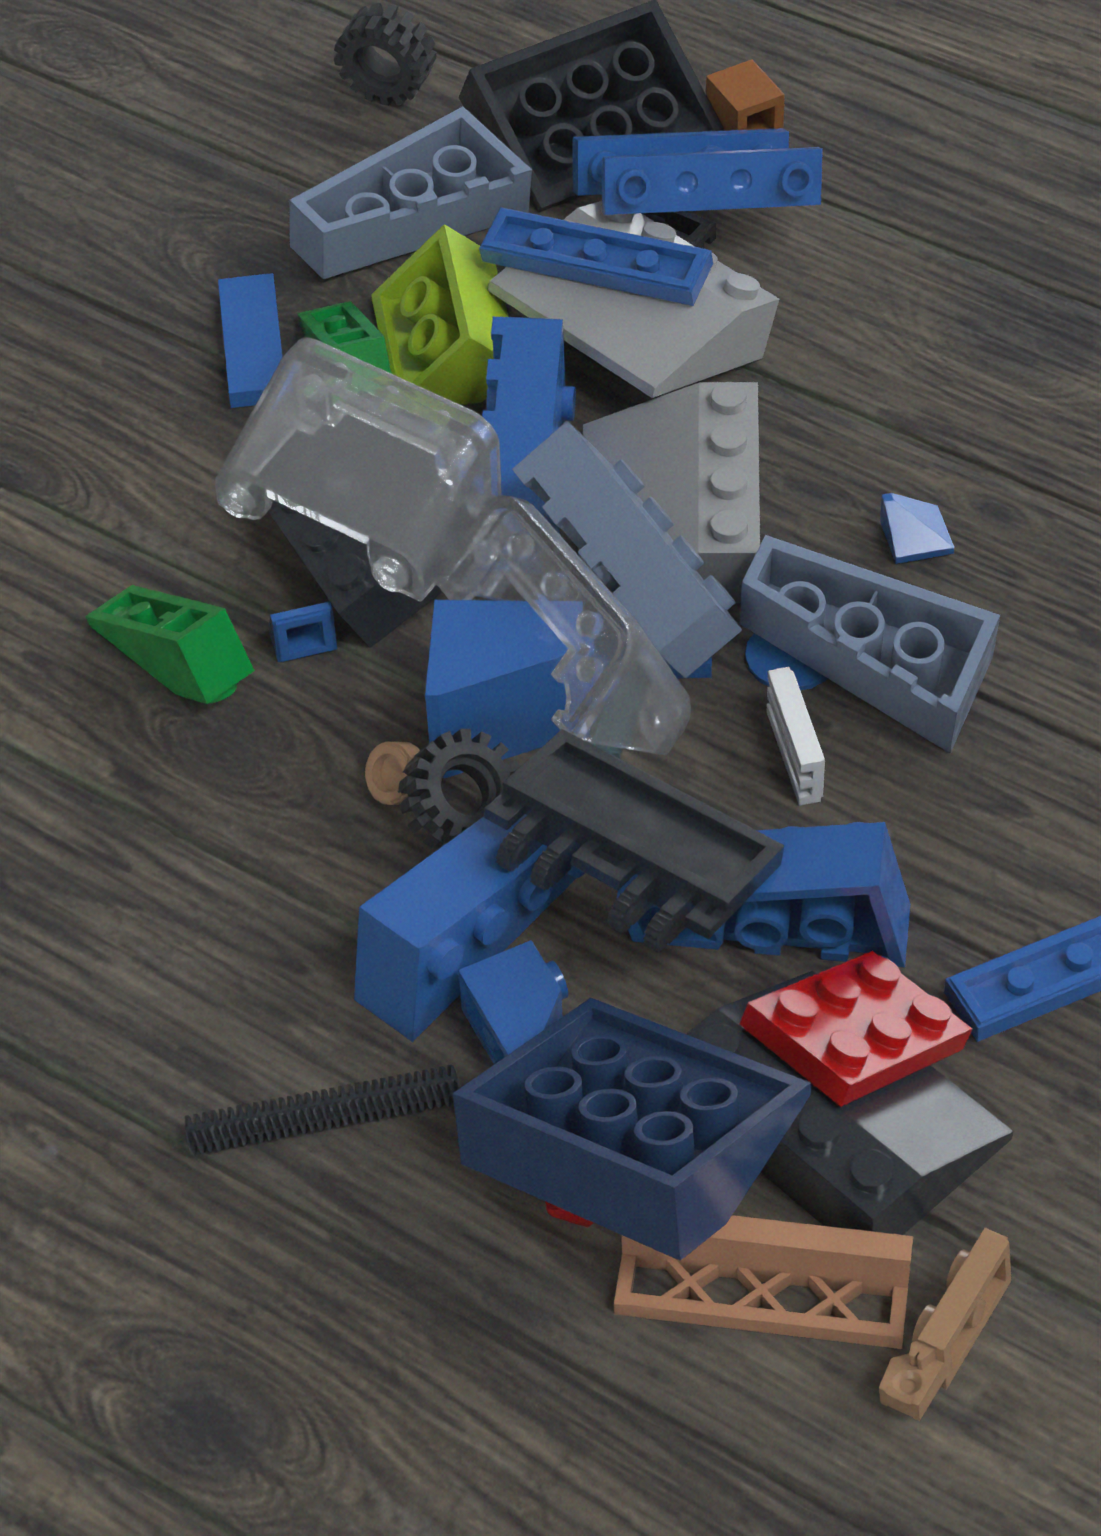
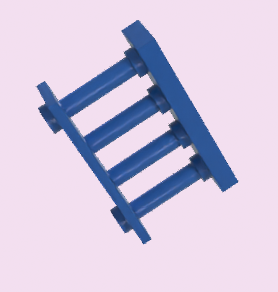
(696, 171)

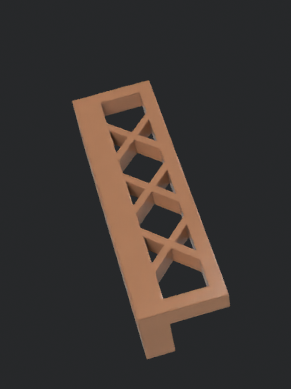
(780, 1256)

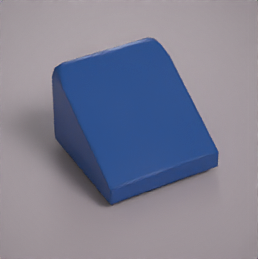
(303, 631)

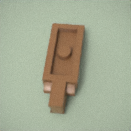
(949, 1330)

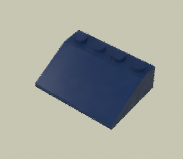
(628, 1125)

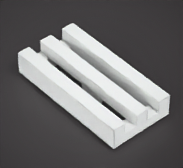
(795, 736)

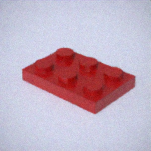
(855, 1027)

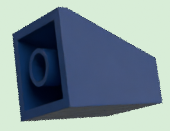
(493, 674)

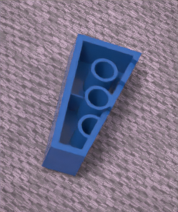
(526, 394)
(830, 893)
(442, 919)

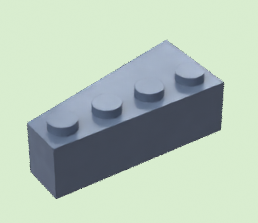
(405, 193)
(631, 548)
(872, 635)

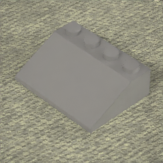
(642, 337)
(701, 467)

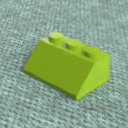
(441, 317)

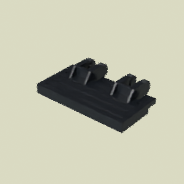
(626, 823)

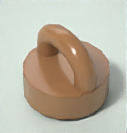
(386, 768)

